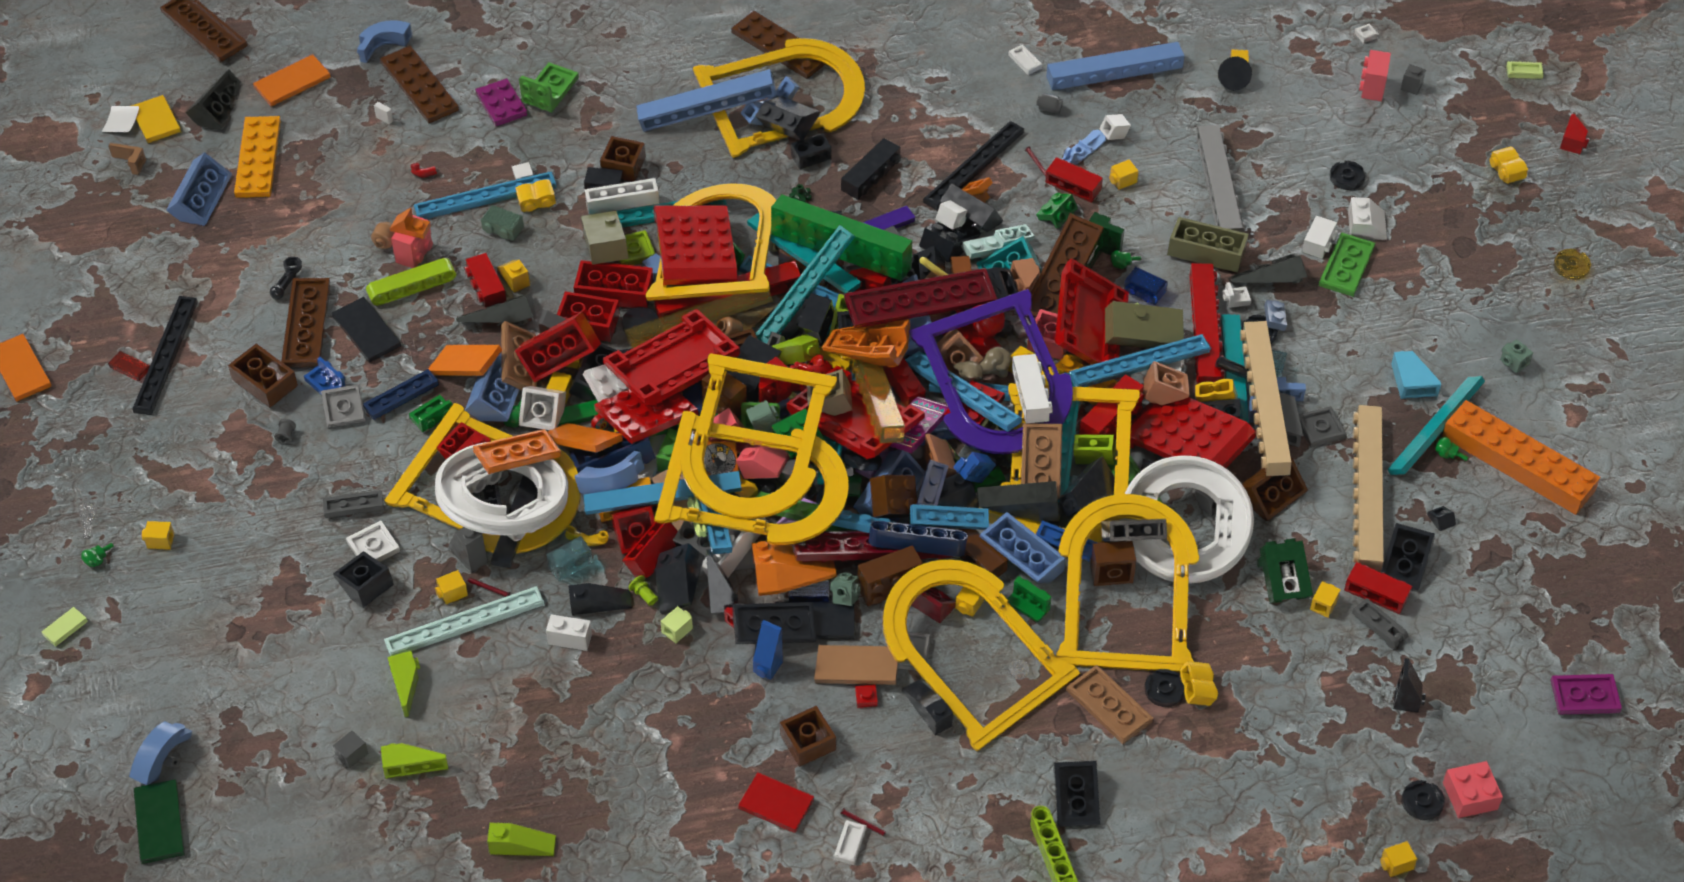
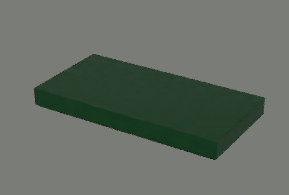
(158, 821)

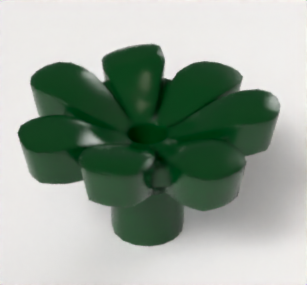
(800, 193)

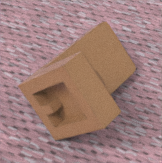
(134, 155)

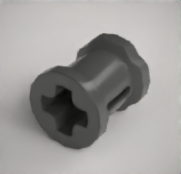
(285, 430)

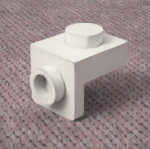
(1236, 296)

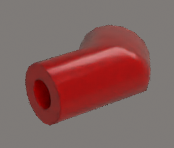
(420, 172)

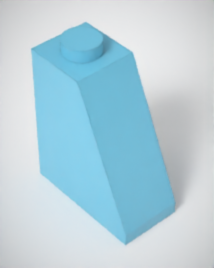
(1413, 376)

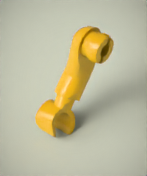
(591, 540)

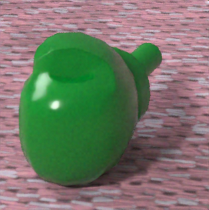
(1122, 259)
(513, 420)
(1447, 449)
(95, 555)

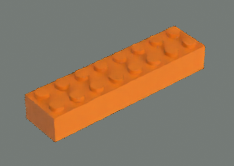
(1521, 457)

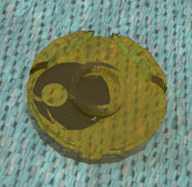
(1572, 264)

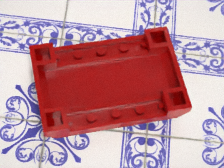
(695, 244)
(1082, 313)
(671, 359)
(854, 427)
(1190, 430)

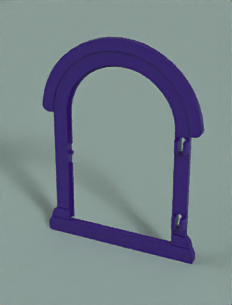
(958, 420)

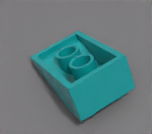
(1003, 258)

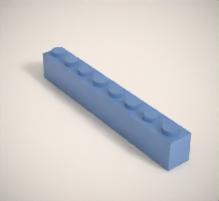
(1115, 66)
(706, 100)

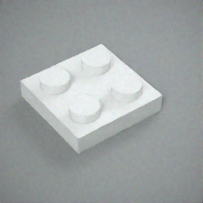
(603, 382)
(374, 541)

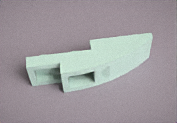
(988, 245)

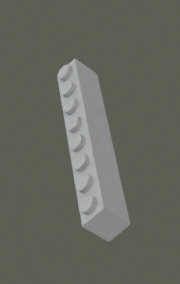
(1219, 178)

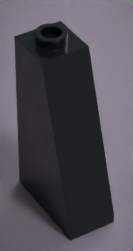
(1092, 484)

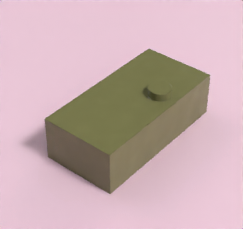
(604, 237)
(1207, 244)
(1142, 325)

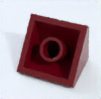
(934, 604)

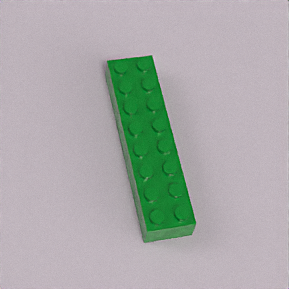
(869, 249)

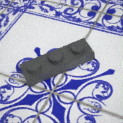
(353, 504)

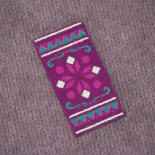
(933, 417)

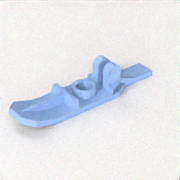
(1085, 146)

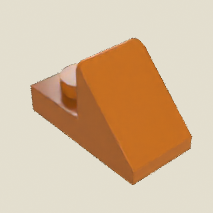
(979, 189)
(411, 226)

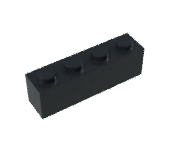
(870, 168)

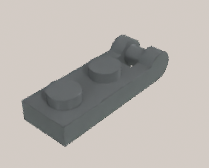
(1380, 623)

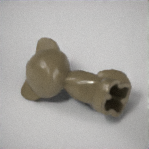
(996, 361)

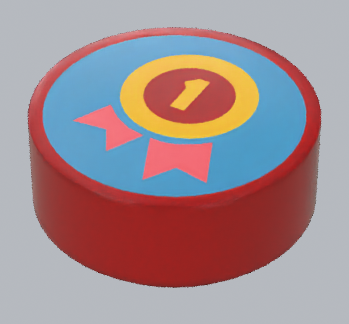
(599, 422)

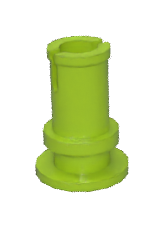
(641, 588)

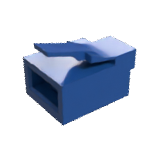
(975, 467)

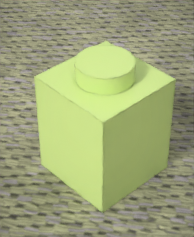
(677, 624)

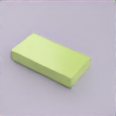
(1529, 70)
(64, 626)

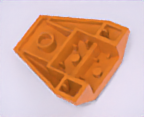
(874, 344)
(780, 572)

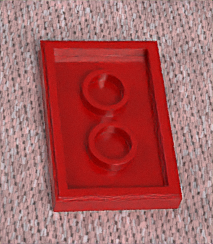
(776, 802)

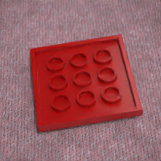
(639, 420)

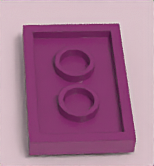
(501, 102)
(1585, 694)

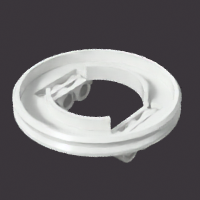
(465, 475)
(1233, 516)

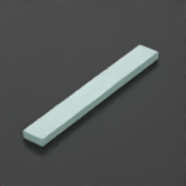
(464, 621)

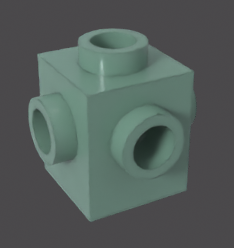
(1516, 356)
(845, 589)

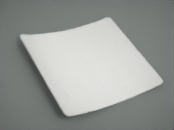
(121, 119)

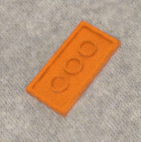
(291, 80)
(465, 360)
(21, 368)
(584, 437)
(516, 451)

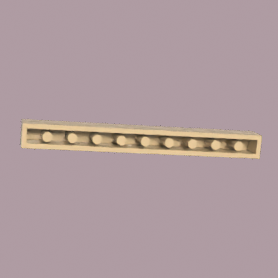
(1266, 399)
(1368, 487)

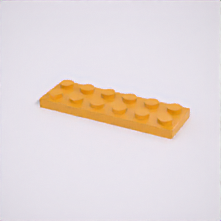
(257, 156)

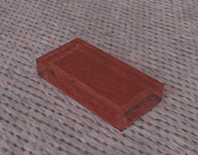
(129, 366)

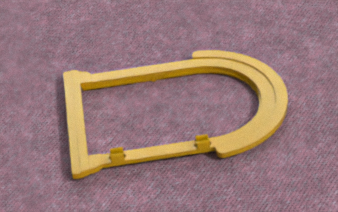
(794, 48)
(762, 201)
(1128, 400)
(822, 455)
(801, 478)
(400, 497)
(1184, 552)
(989, 587)

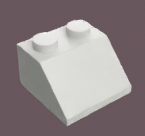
(1366, 219)
(541, 407)

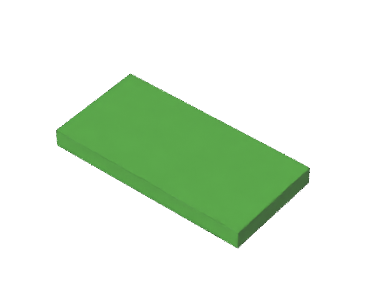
(1347, 264)

